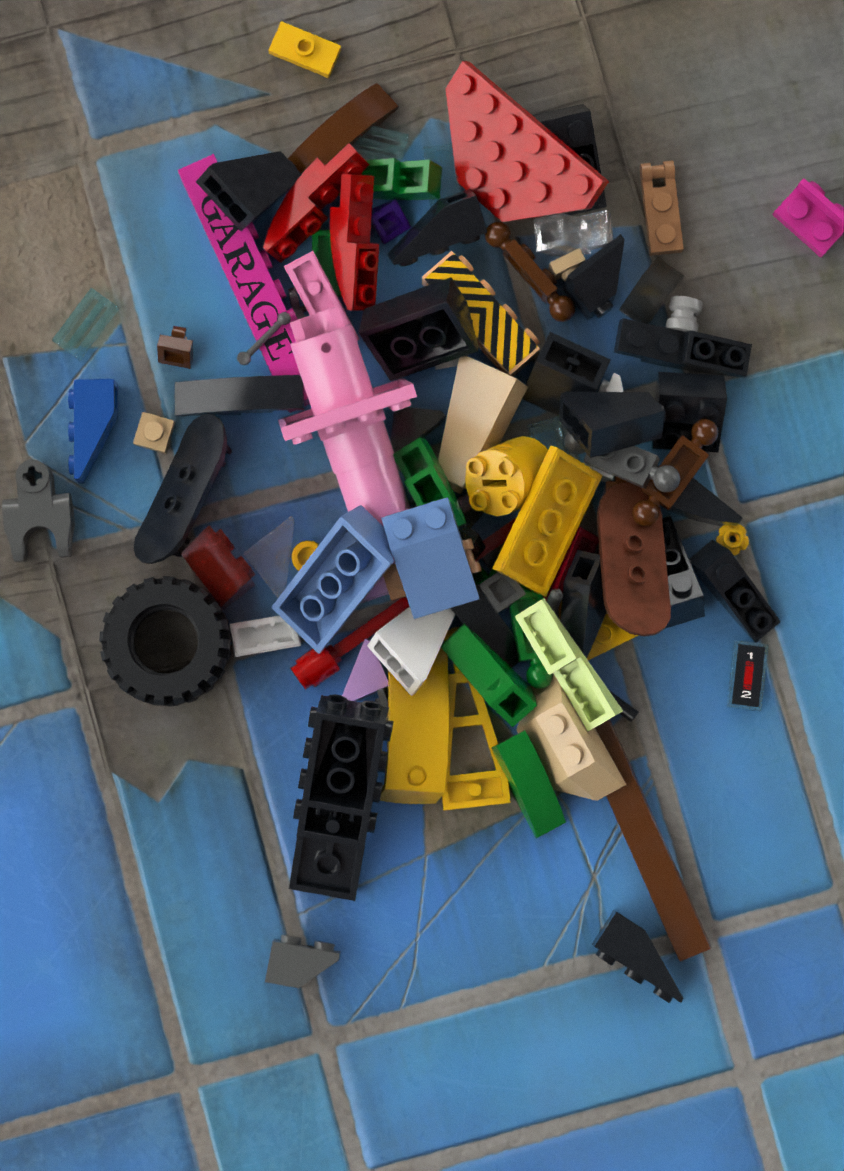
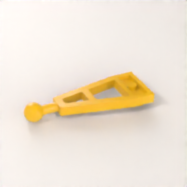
(473, 788)

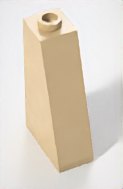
(477, 415)

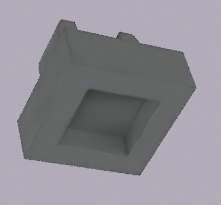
(501, 591)

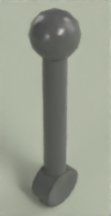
(244, 358)

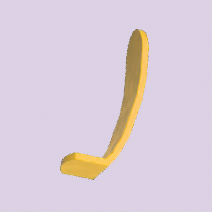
(418, 738)

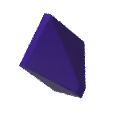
(389, 221)

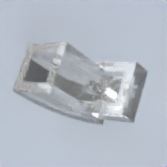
(565, 233)

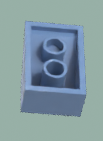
(430, 558)

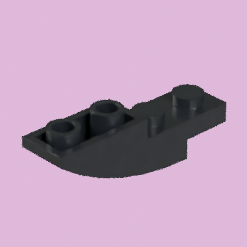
(682, 350)

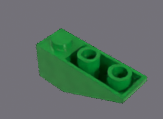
(490, 675)

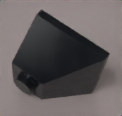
(596, 280)

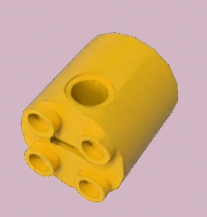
(503, 475)

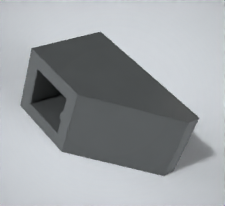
(296, 963)

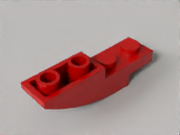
(302, 207)
(352, 253)

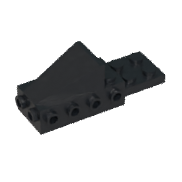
(338, 794)

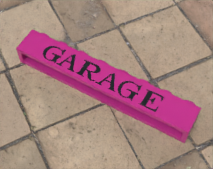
(246, 273)

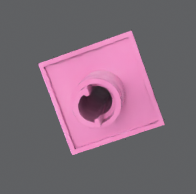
(348, 413)

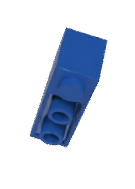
(94, 418)

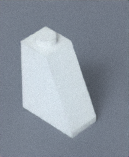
(411, 645)

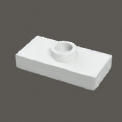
(262, 636)

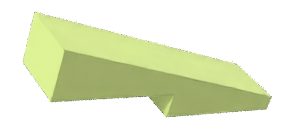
(568, 663)

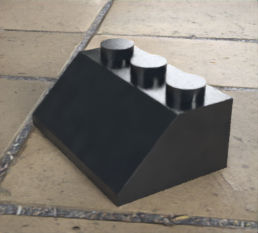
(419, 329)

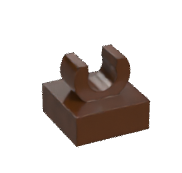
(175, 349)

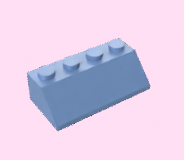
(336, 578)

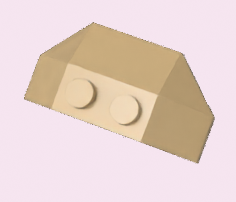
(569, 753)

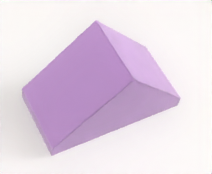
(366, 676)

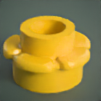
(738, 532)

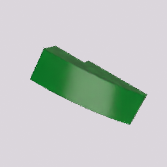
(404, 179)
(425, 476)
(529, 783)

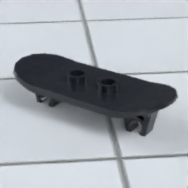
(183, 490)

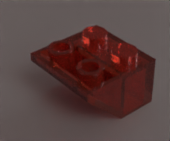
(217, 568)

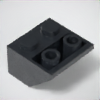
(560, 369)
(686, 401)

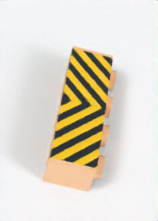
(494, 325)

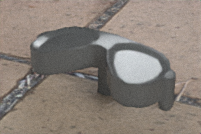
(299, 311)

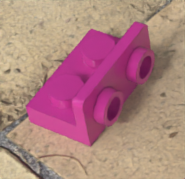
(812, 217)

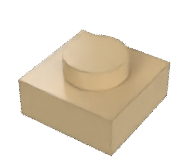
(566, 264)
(154, 432)

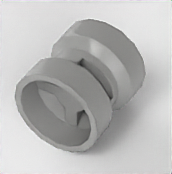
(684, 313)

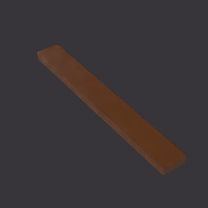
(653, 855)

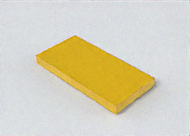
(547, 521)

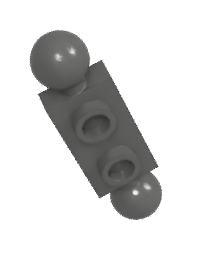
(630, 465)

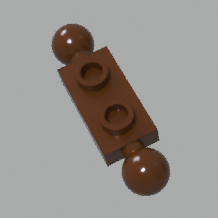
(541, 281)
(687, 459)

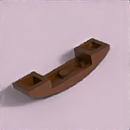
(345, 127)

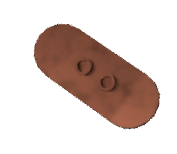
(632, 564)

